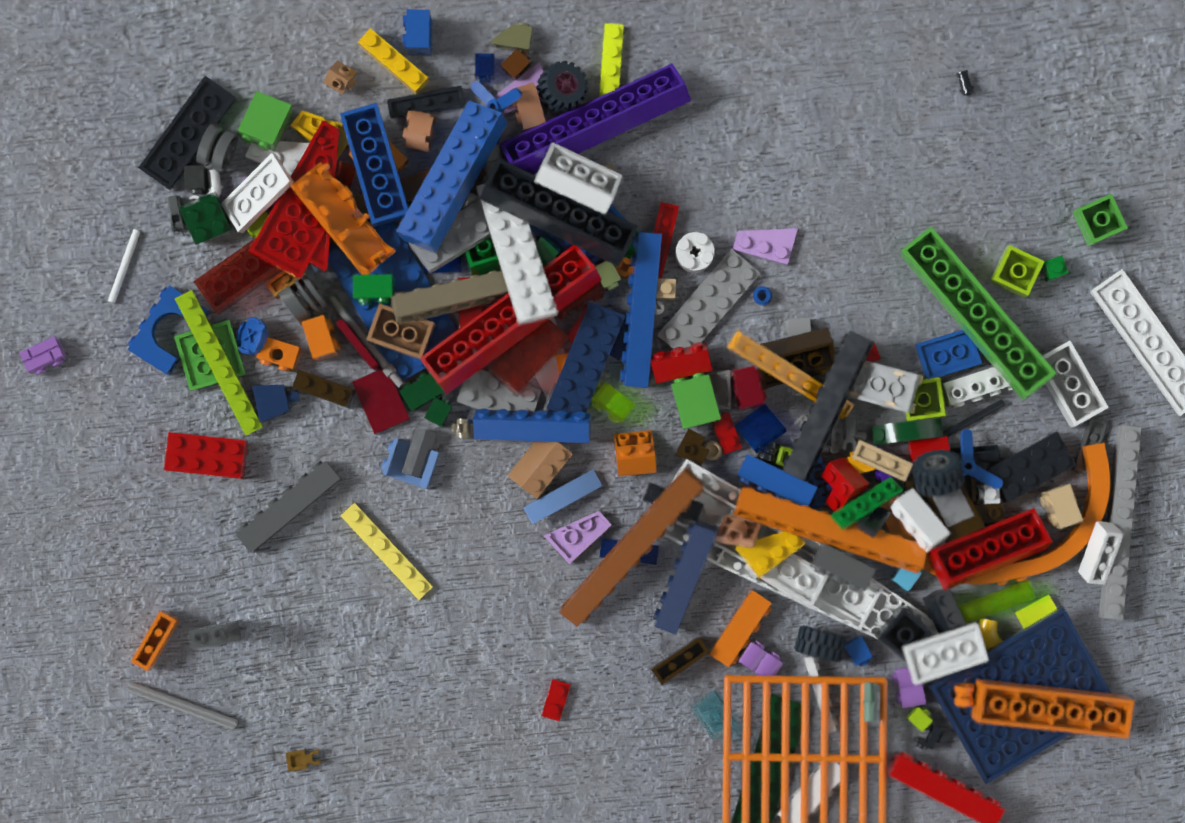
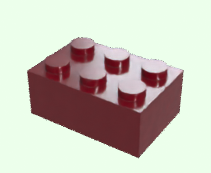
(747, 387)

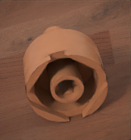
(420, 131)

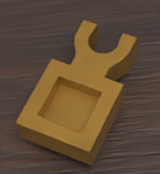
(299, 759)

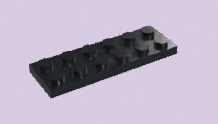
(183, 135)

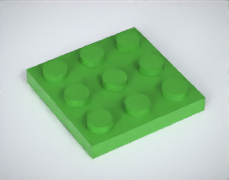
(194, 363)

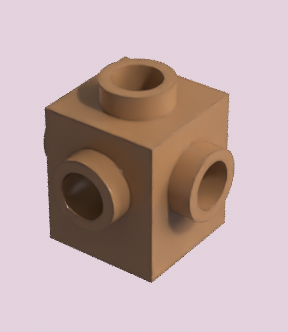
(340, 77)

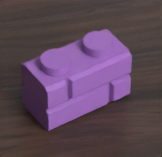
(43, 355)

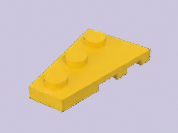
(308, 123)
(770, 551)

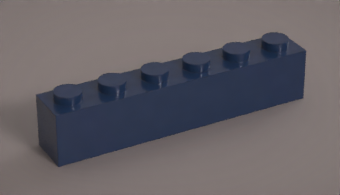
(685, 577)

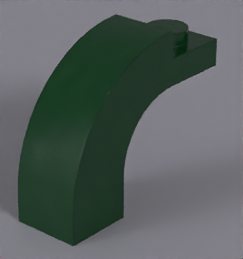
(907, 431)

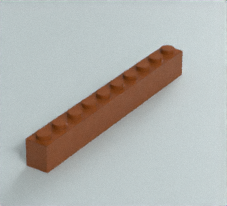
(632, 546)

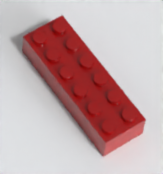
(989, 549)
(943, 790)

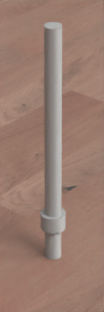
(389, 370)

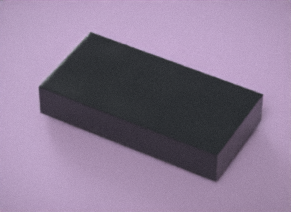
(874, 521)

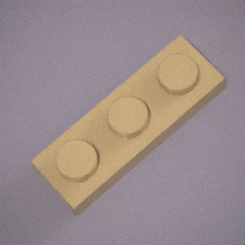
(881, 460)

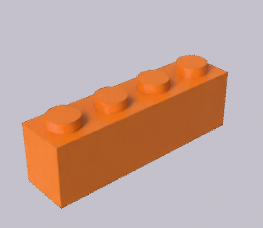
(740, 628)

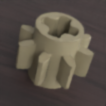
(463, 428)

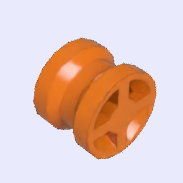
(622, 271)

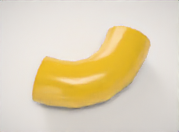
(989, 633)

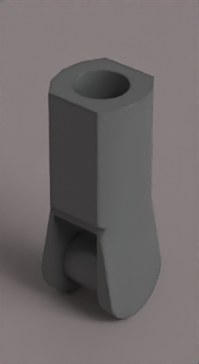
(174, 210)

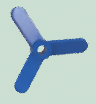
(491, 101)
(975, 471)

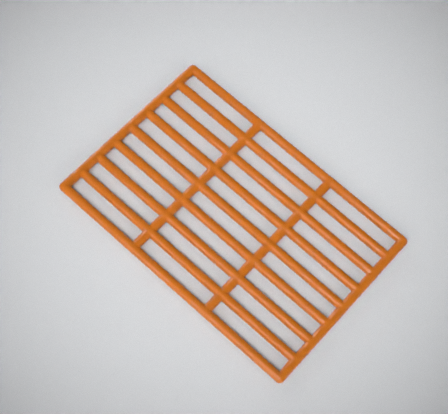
(804, 757)

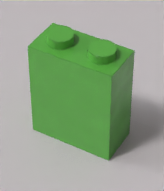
(265, 121)
(695, 401)

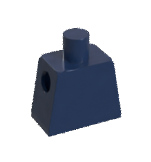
(273, 401)

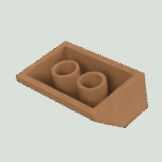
(540, 466)

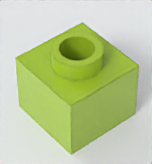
(920, 718)

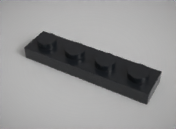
(426, 101)

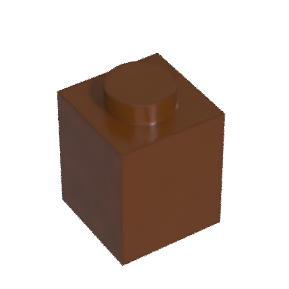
(516, 64)

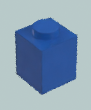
(858, 651)

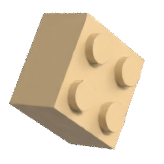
(1060, 506)

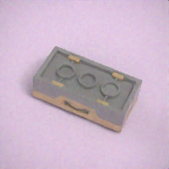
(887, 386)

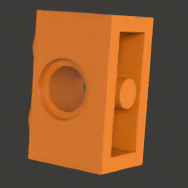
(290, 354)

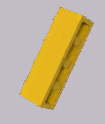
(393, 61)

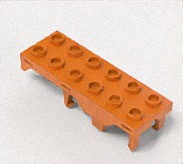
(341, 218)

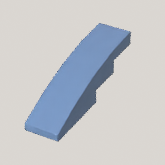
(562, 496)

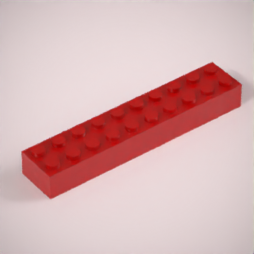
(498, 326)

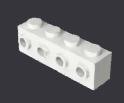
(974, 387)

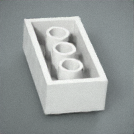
(578, 178)
(1073, 385)

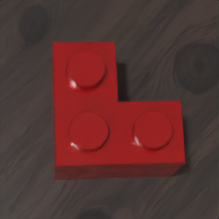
(845, 481)

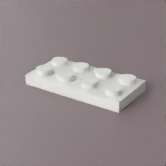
(257, 193)
(795, 579)
(945, 653)

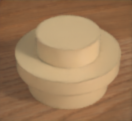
(715, 450)

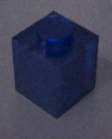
(485, 67)

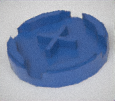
(252, 336)

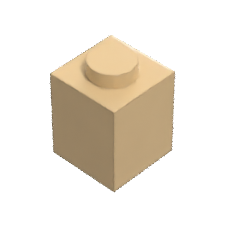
(666, 289)

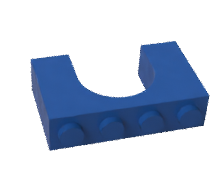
(145, 343)

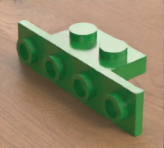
(866, 503)

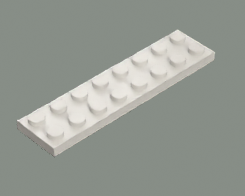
(519, 264)
(1144, 336)

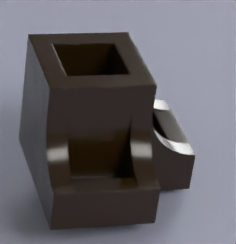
(691, 448)

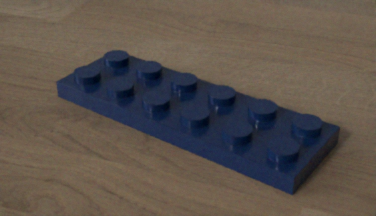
(586, 359)

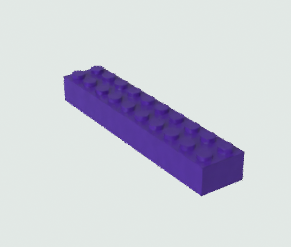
(599, 118)

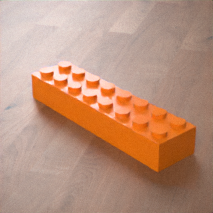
(1052, 708)

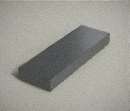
(1093, 434)

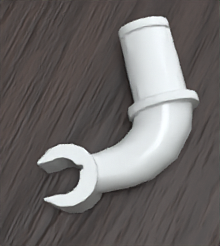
(214, 182)

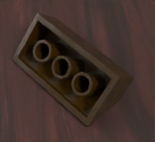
(808, 351)

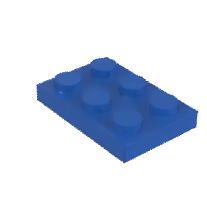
(947, 354)

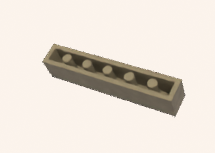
(448, 297)

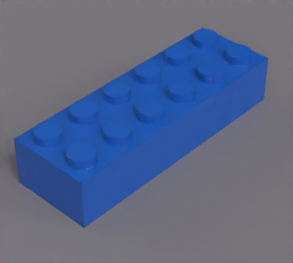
(375, 164)

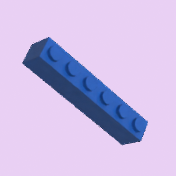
(532, 425)

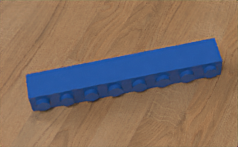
(641, 309)

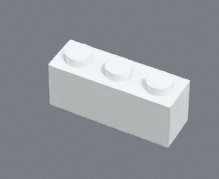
(919, 520)
(1100, 553)

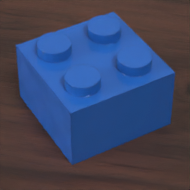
(418, 32)

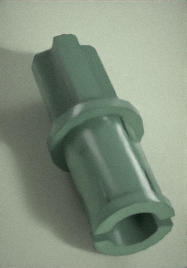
(869, 702)

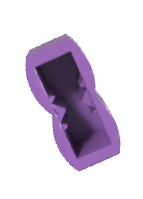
(759, 660)
(908, 693)

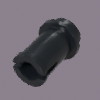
(965, 83)

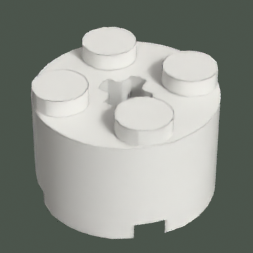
(700, 243)

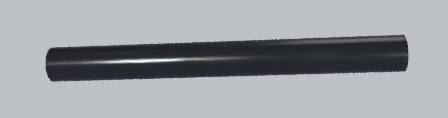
(974, 418)

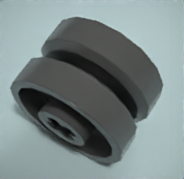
(217, 147)

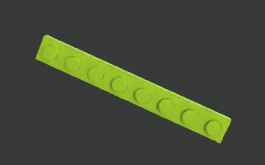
(218, 362)

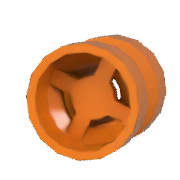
(964, 694)

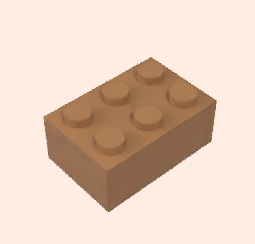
(406, 338)

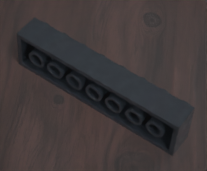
(557, 214)

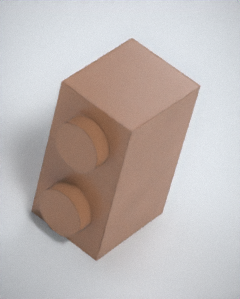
(529, 107)

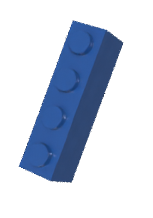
(775, 481)

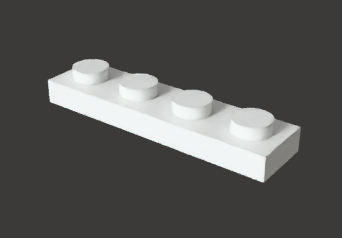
(812, 671)

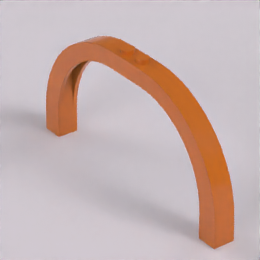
(1095, 505)

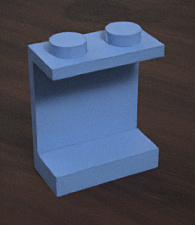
(394, 465)

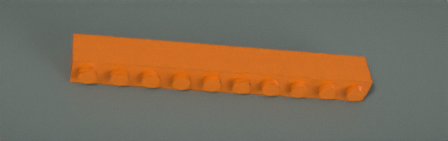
(821, 528)

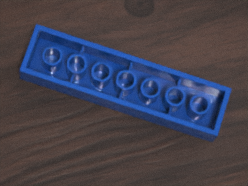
(452, 176)

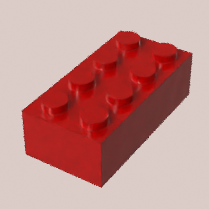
(206, 455)

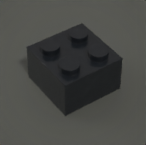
(902, 630)

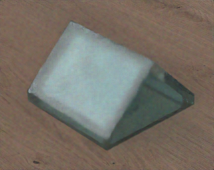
(711, 713)

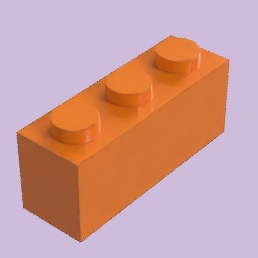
(155, 640)

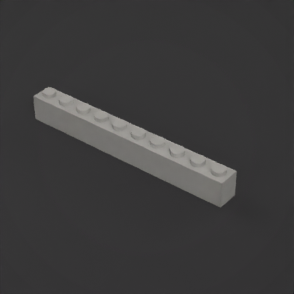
(1121, 514)

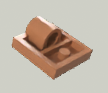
(738, 531)

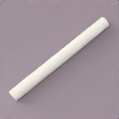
(124, 266)

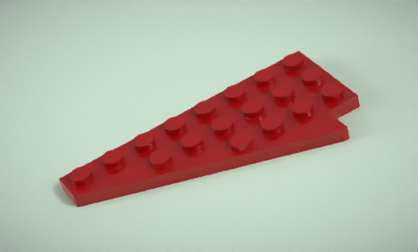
(291, 232)

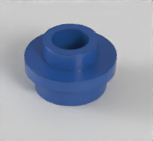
(762, 289)

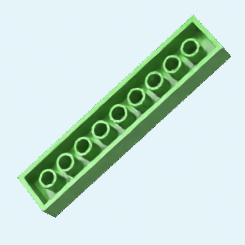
(977, 314)

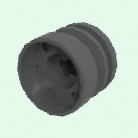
(303, 299)

